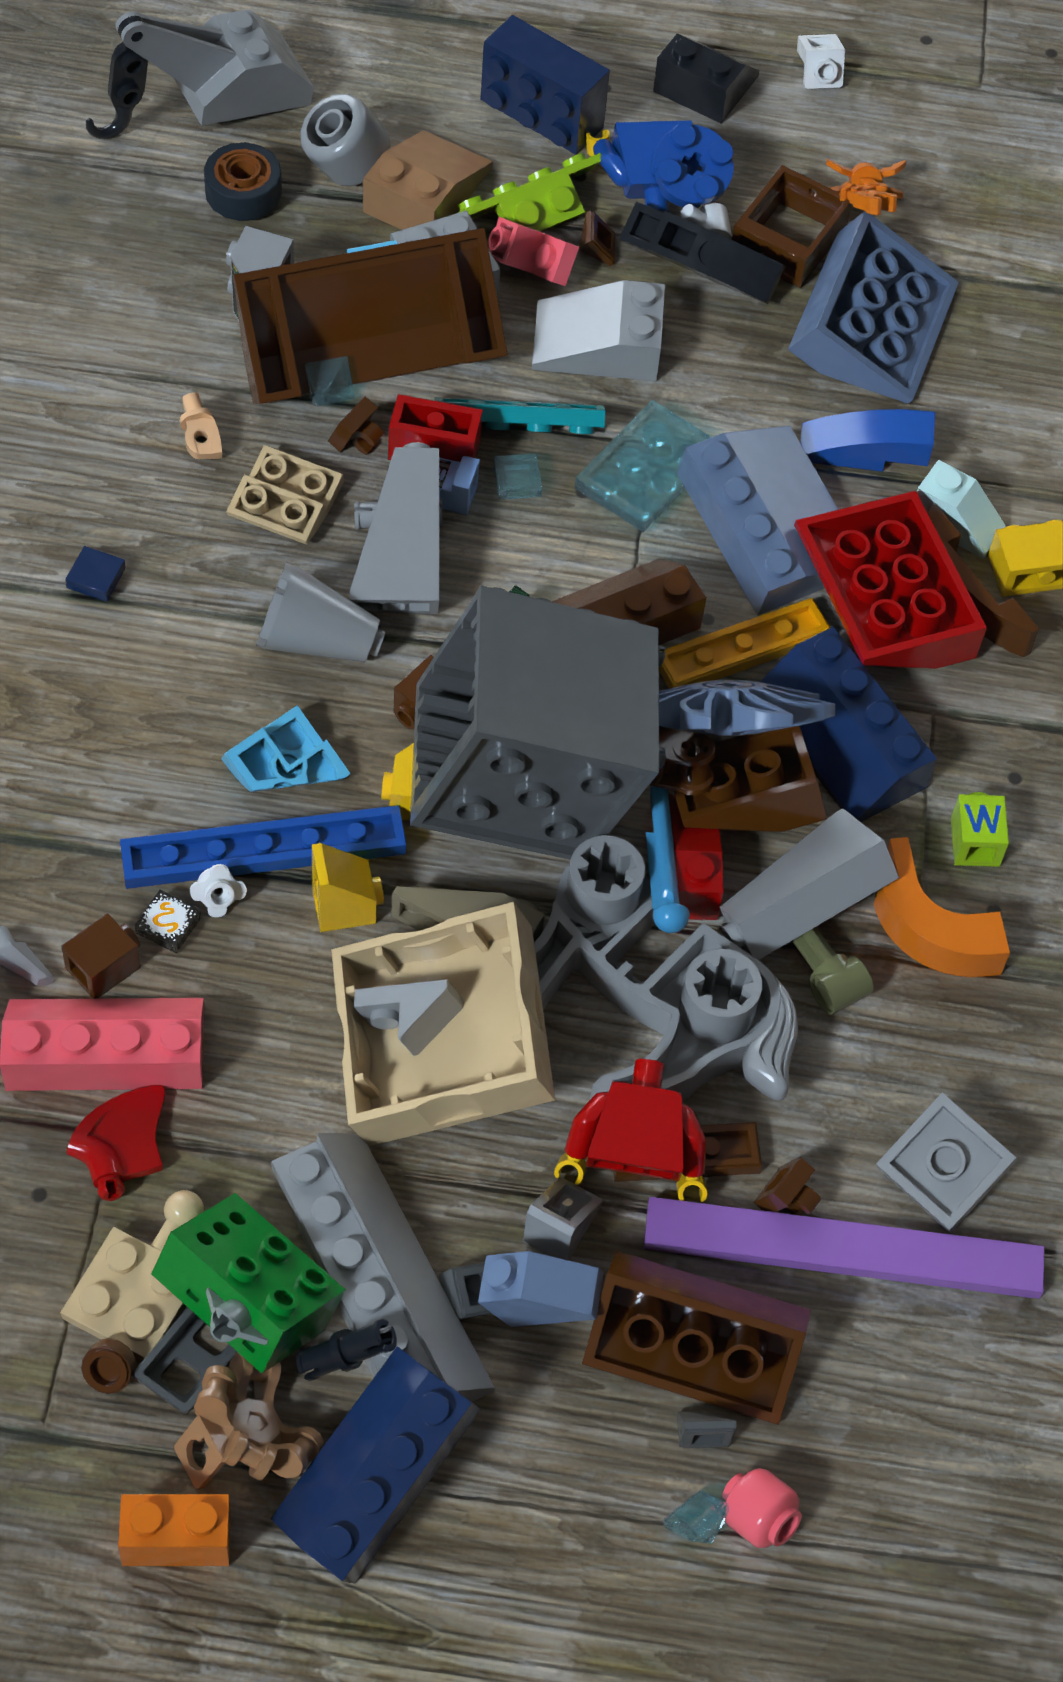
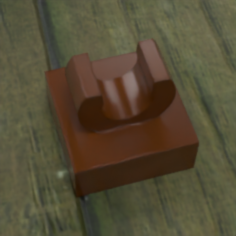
(357, 428)
(788, 1190)

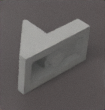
(416, 1008)

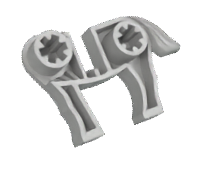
(706, 998)

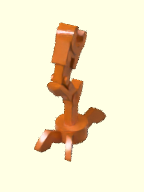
(866, 186)

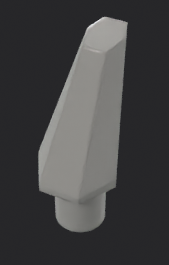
(21, 960)

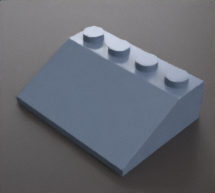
(874, 311)
(750, 495)

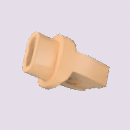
(200, 422)

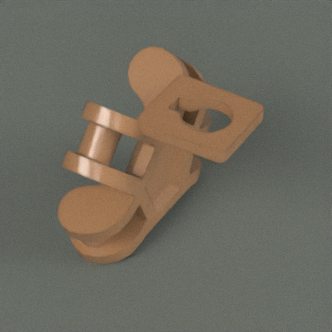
(244, 1427)

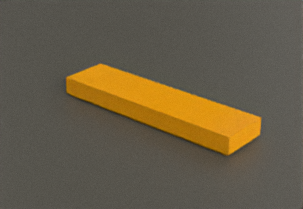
(742, 645)

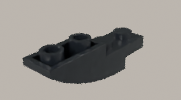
(702, 252)

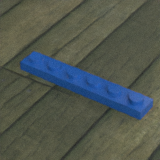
(260, 845)

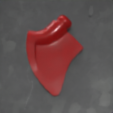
(120, 1140)

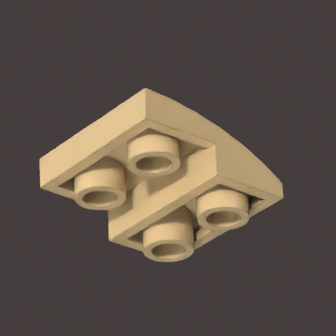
(286, 495)

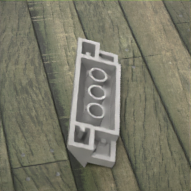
(372, 1252)

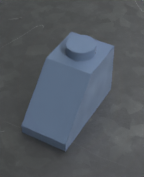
(539, 1289)

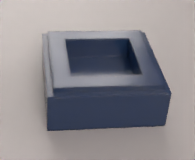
(95, 573)

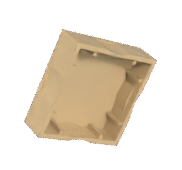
(481, 1062)

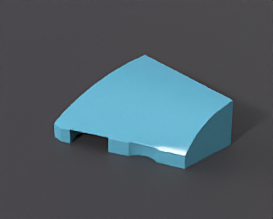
(284, 756)

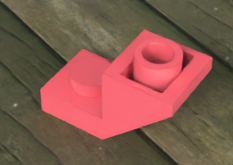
(532, 251)

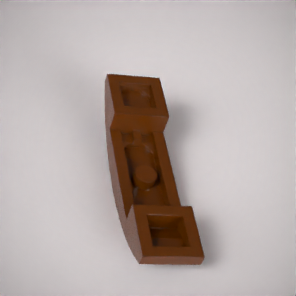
(1005, 622)

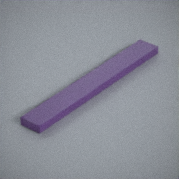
(844, 1247)

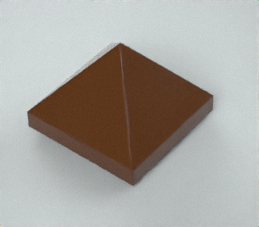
(598, 239)

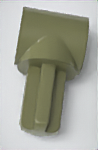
(835, 977)

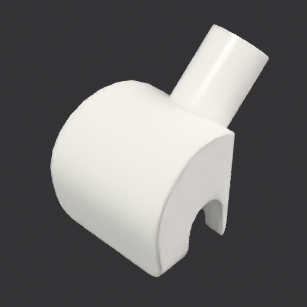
(710, 216)

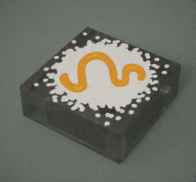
(168, 921)

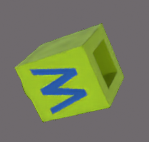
(979, 830)

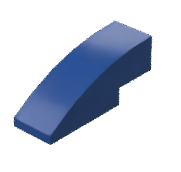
(870, 438)

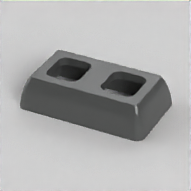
(179, 1345)

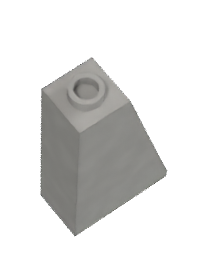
(402, 545)
(808, 885)

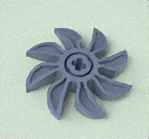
(739, 707)

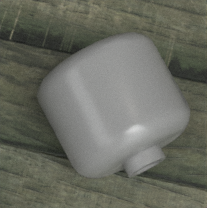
(343, 138)

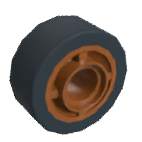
(243, 181)

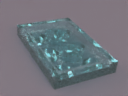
(640, 466)

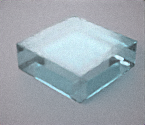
(517, 476)

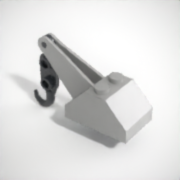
(224, 68)

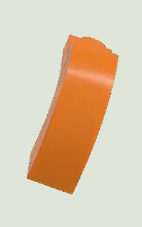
(932, 935)

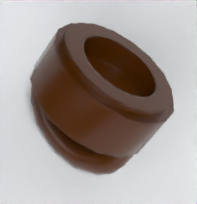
(109, 1366)

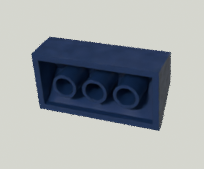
(866, 751)
(374, 1466)

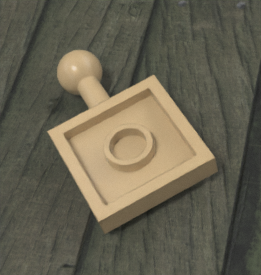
(119, 1293)

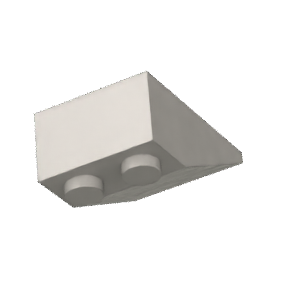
(601, 331)

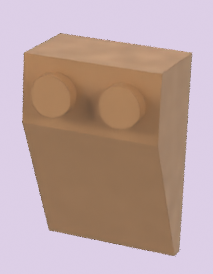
(421, 181)

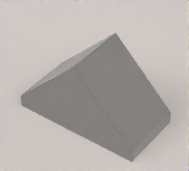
(560, 1218)

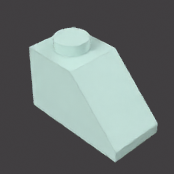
(963, 504)

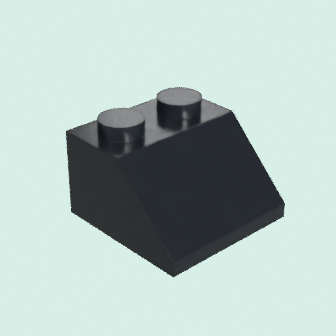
(701, 78)

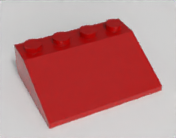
(894, 584)

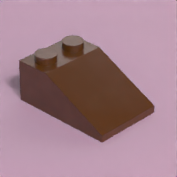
(757, 785)

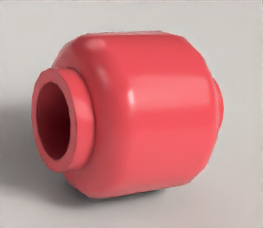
(762, 1508)

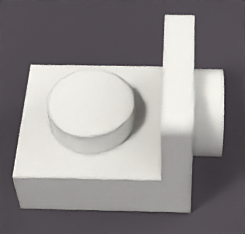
(822, 60)

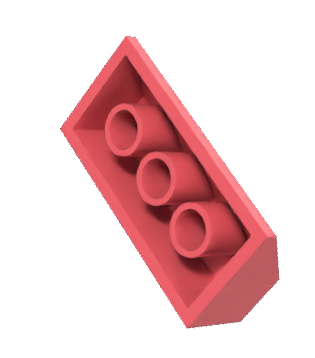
(102, 1044)

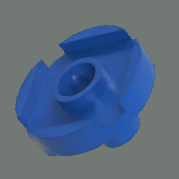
(700, 144)

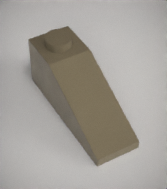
(429, 906)

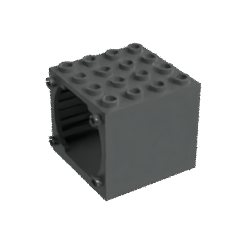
(535, 724)

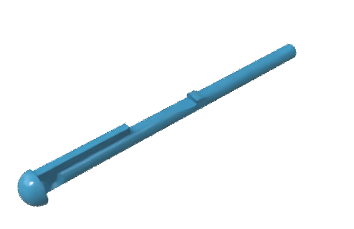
(667, 910)

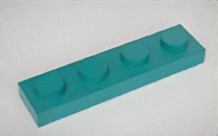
(537, 415)

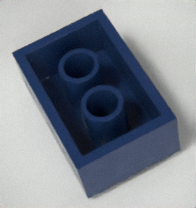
(544, 84)

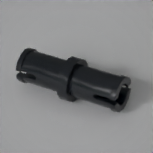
(346, 1350)

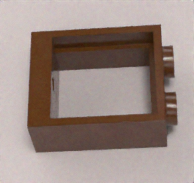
(795, 192)

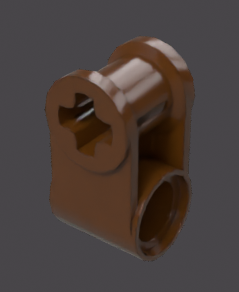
(682, 762)

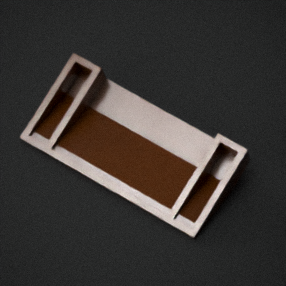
(379, 306)

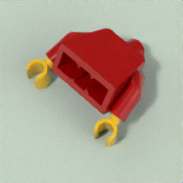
(639, 1132)

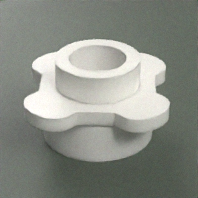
(211, 879)

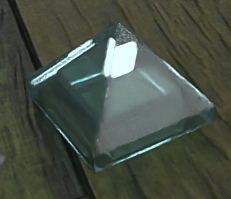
(698, 1518)

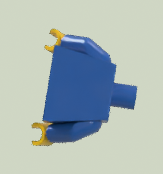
(630, 156)

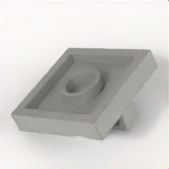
(946, 1162)

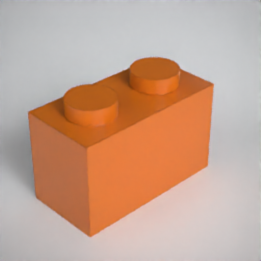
(174, 1529)

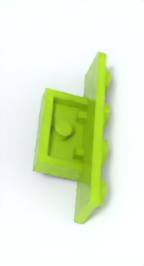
(540, 203)

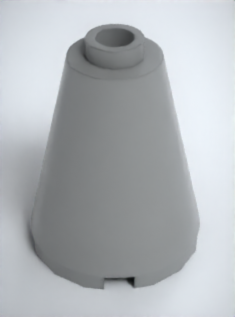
(317, 620)

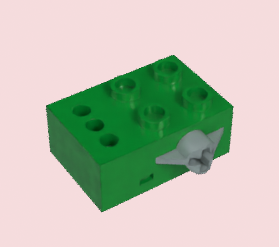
(247, 1282)

